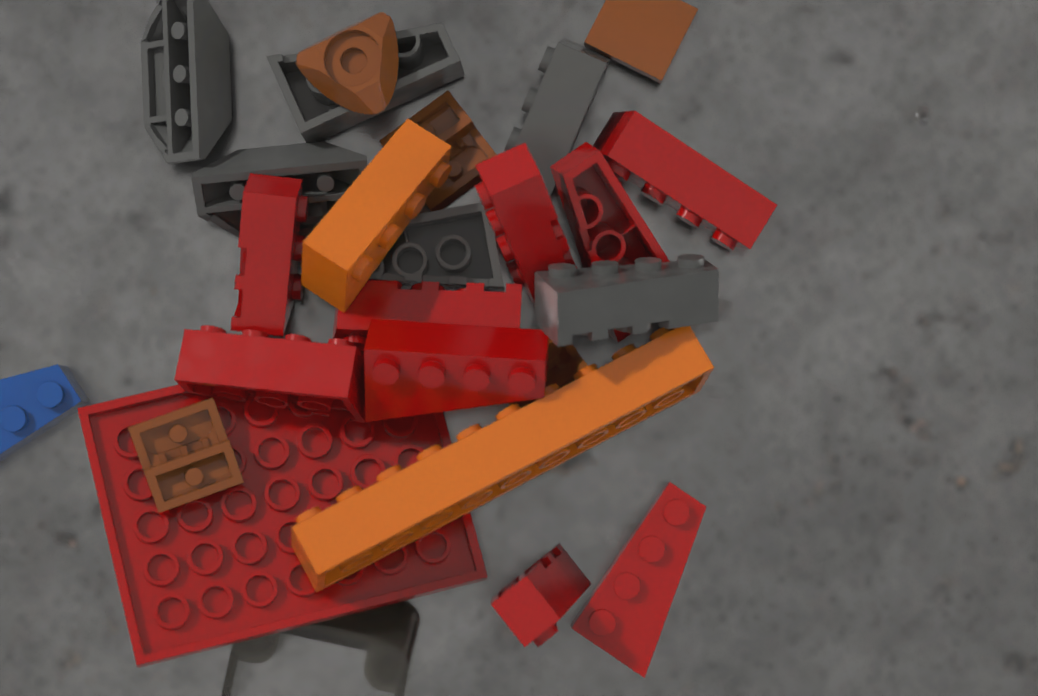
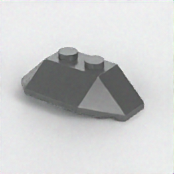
(185, 79)
(323, 167)

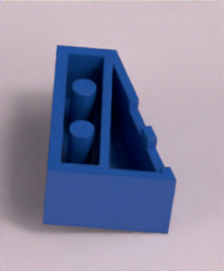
(35, 404)

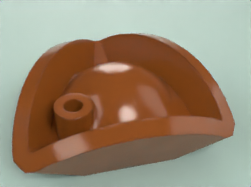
(355, 64)

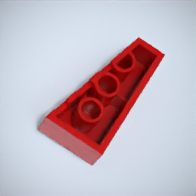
(683, 180)
(601, 213)
(522, 214)
(427, 303)
(449, 367)
(273, 370)
(640, 584)

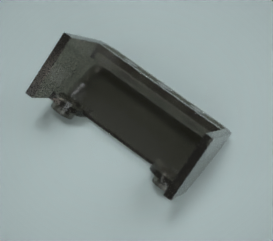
(384, 632)

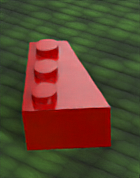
(541, 596)

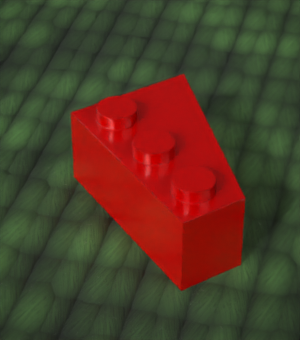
(269, 253)

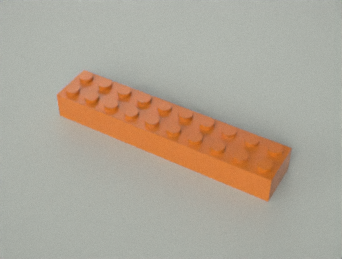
(499, 456)

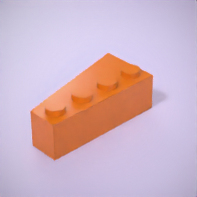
(373, 214)

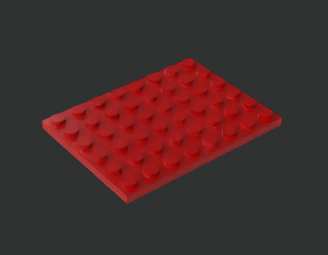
(227, 561)

